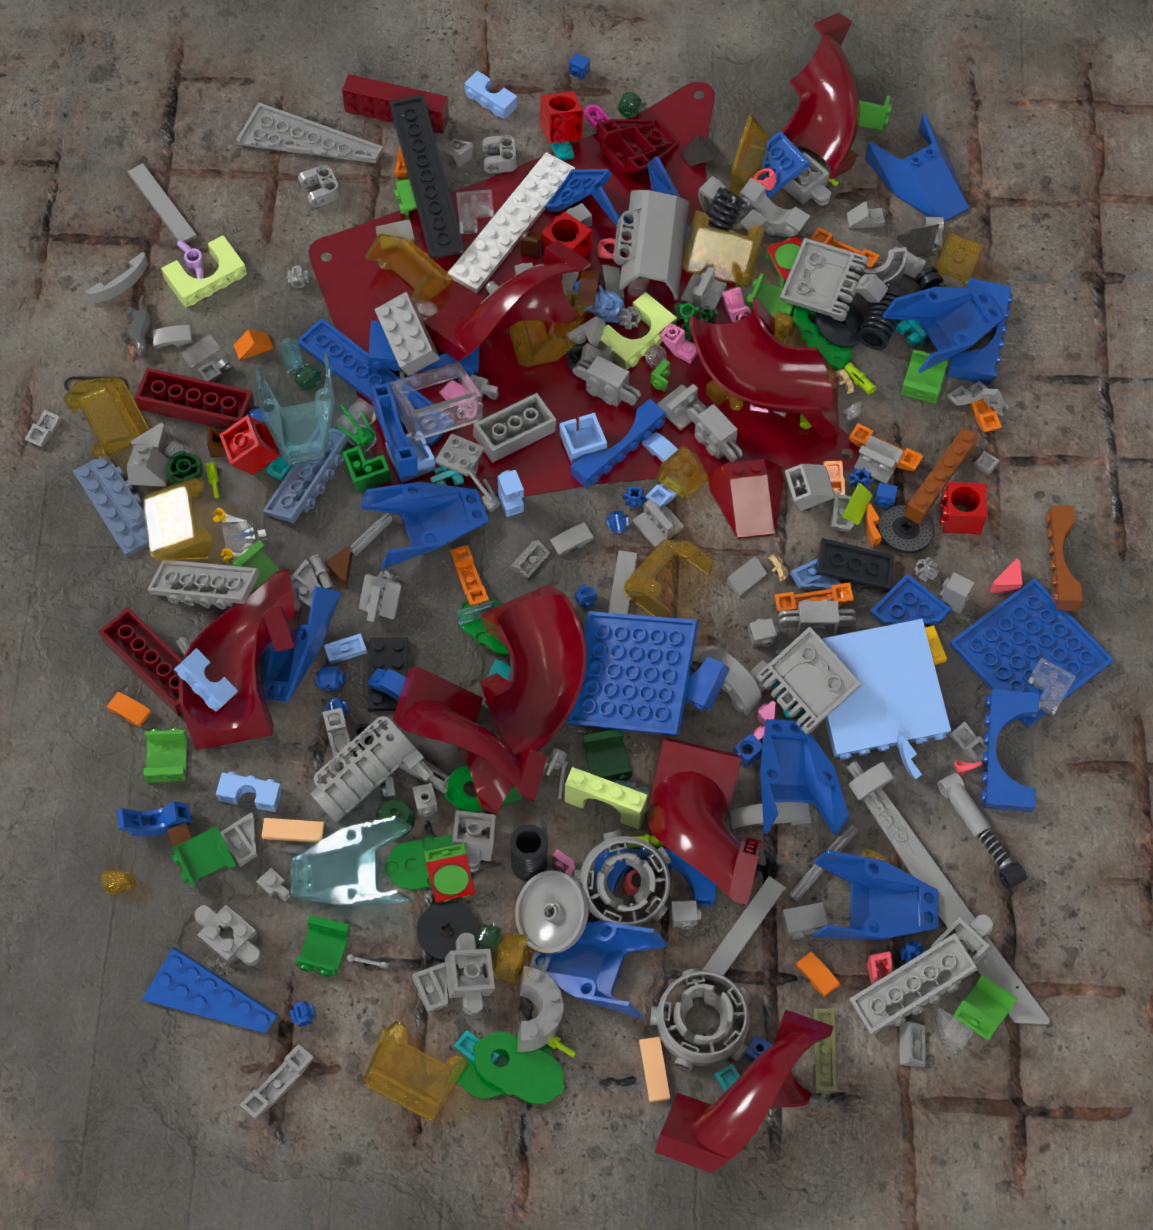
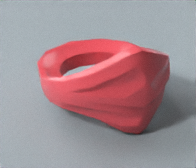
(768, 182)
(602, 252)
(962, 767)
(628, 887)

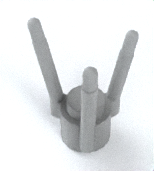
(489, 500)
(555, 761)

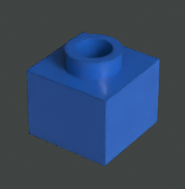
(579, 66)
(885, 495)
(751, 1053)

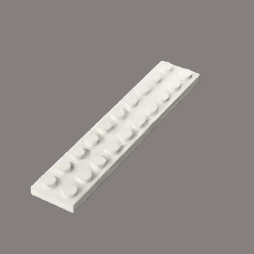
(510, 223)

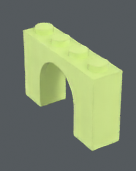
(191, 290)
(629, 351)
(627, 801)

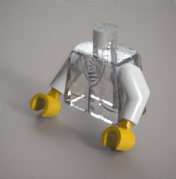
(237, 535)

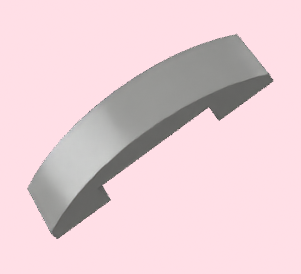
(102, 293)
(337, 733)
(752, 815)
(278, 1083)

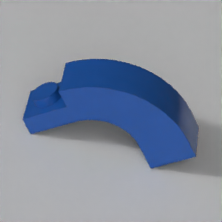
(387, 682)
(153, 822)

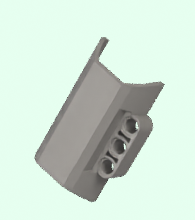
(654, 238)

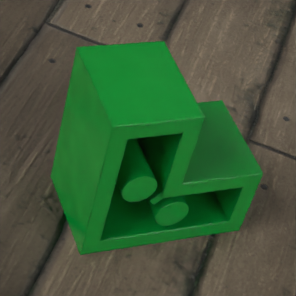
(366, 473)

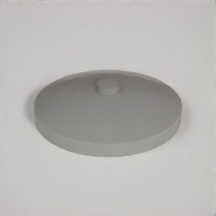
(552, 911)

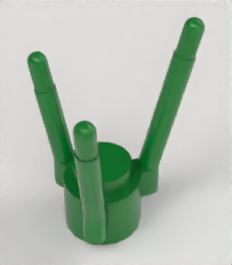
(364, 435)

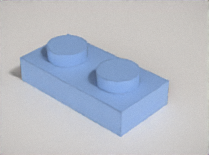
(345, 649)

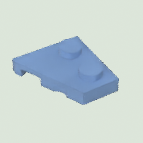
(806, 578)

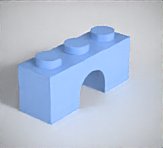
(500, 103)
(510, 493)
(214, 693)
(233, 786)

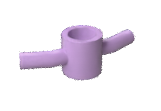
(193, 259)

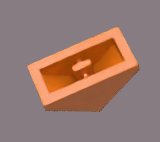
(252, 344)

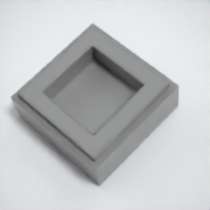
(986, 463)

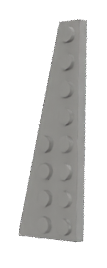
(290, 133)

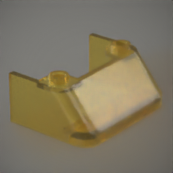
(411, 264)
(533, 346)
(643, 587)

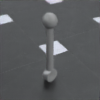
(351, 958)

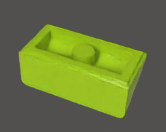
(857, 504)

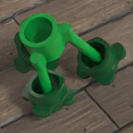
(686, 310)

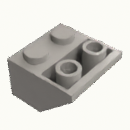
(809, 485)

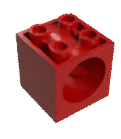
(561, 117)
(568, 228)
(249, 445)
(967, 494)

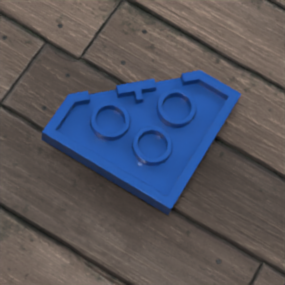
(783, 160)
(577, 186)
(909, 602)

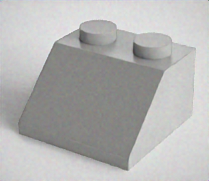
(147, 467)

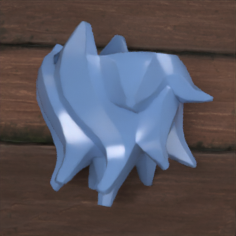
(607, 306)

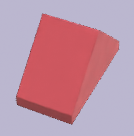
(1010, 580)
(879, 966)

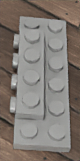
(203, 583)
(914, 985)

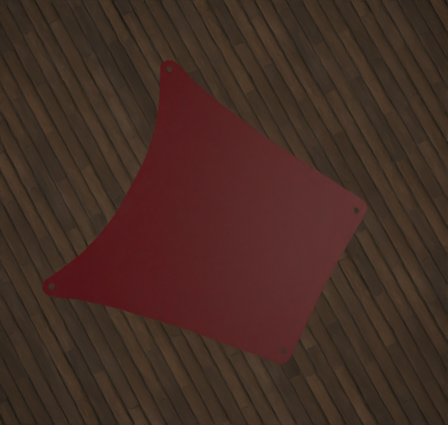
(359, 285)

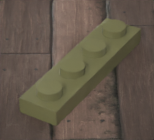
(825, 1055)

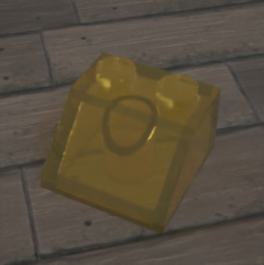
(959, 257)
(682, 473)
(510, 957)

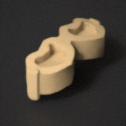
(844, 379)
(780, 568)

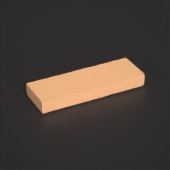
(292, 830)
(654, 1069)

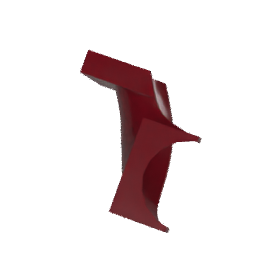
(828, 100)
(528, 296)
(767, 373)
(234, 650)
(545, 667)
(449, 714)
(691, 812)
(715, 1133)

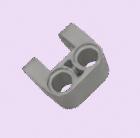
(506, 147)
(327, 182)

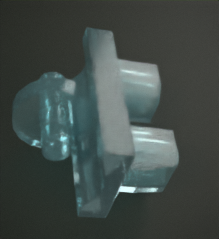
(291, 354)

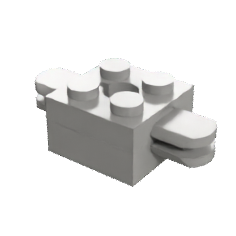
(812, 184)
(607, 381)
(715, 432)
(819, 615)
(477, 834)
(227, 935)
(971, 936)
(469, 973)

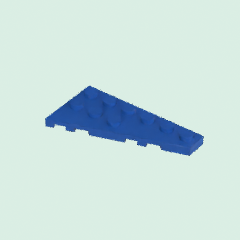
(198, 990)

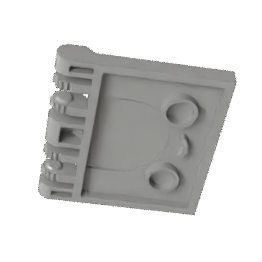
(823, 276)
(812, 679)

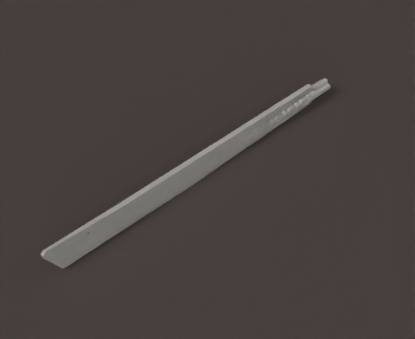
(950, 905)

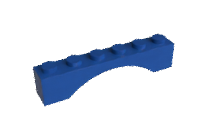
(399, 447)
(592, 466)

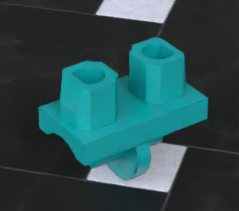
(917, 333)
(440, 479)

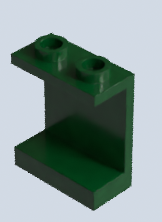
(607, 755)

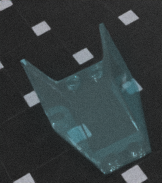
(299, 429)
(344, 866)

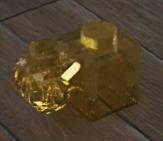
(783, 326)
(719, 395)

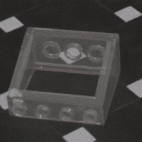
(442, 415)

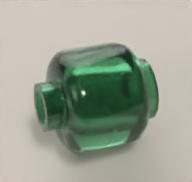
(629, 104)
(307, 377)
(488, 937)

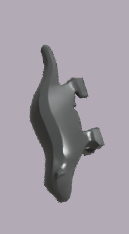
(140, 328)

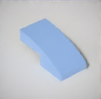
(659, 446)
(661, 495)
(907, 753)

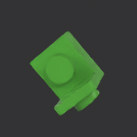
(659, 376)

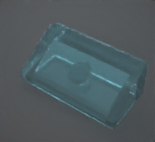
(473, 613)

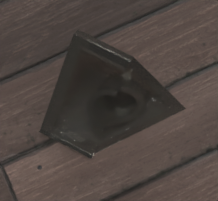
(700, 150)
(919, 240)

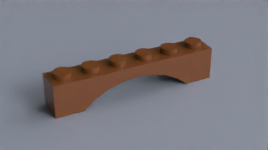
(929, 491)
(1067, 590)

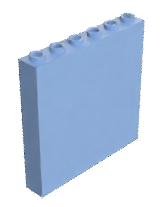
(896, 693)

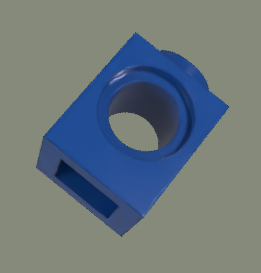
(752, 744)

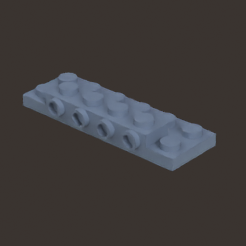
(306, 481)
(115, 503)

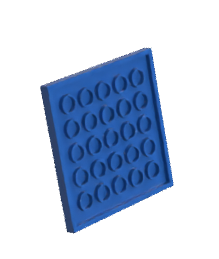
(1020, 631)
(635, 673)

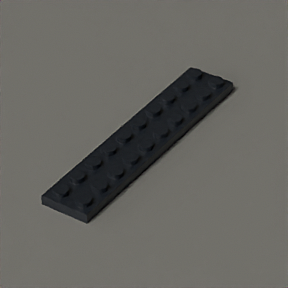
(426, 177)

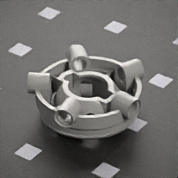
(658, 861)
(725, 1005)

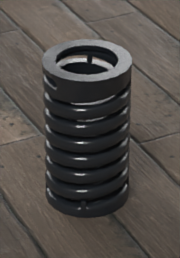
(729, 210)
(875, 329)
(528, 840)

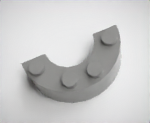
(746, 219)
(779, 221)
(892, 270)
(738, 682)
(549, 1001)

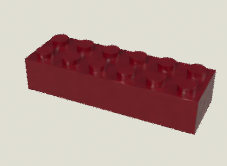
(372, 99)
(192, 399)
(145, 655)

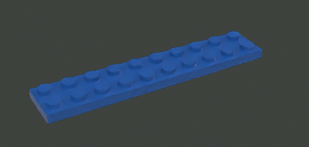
(351, 365)

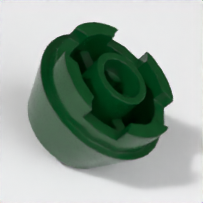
(183, 467)
(399, 809)

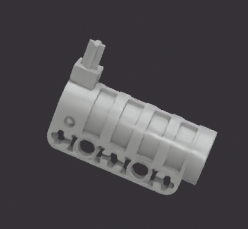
(366, 769)

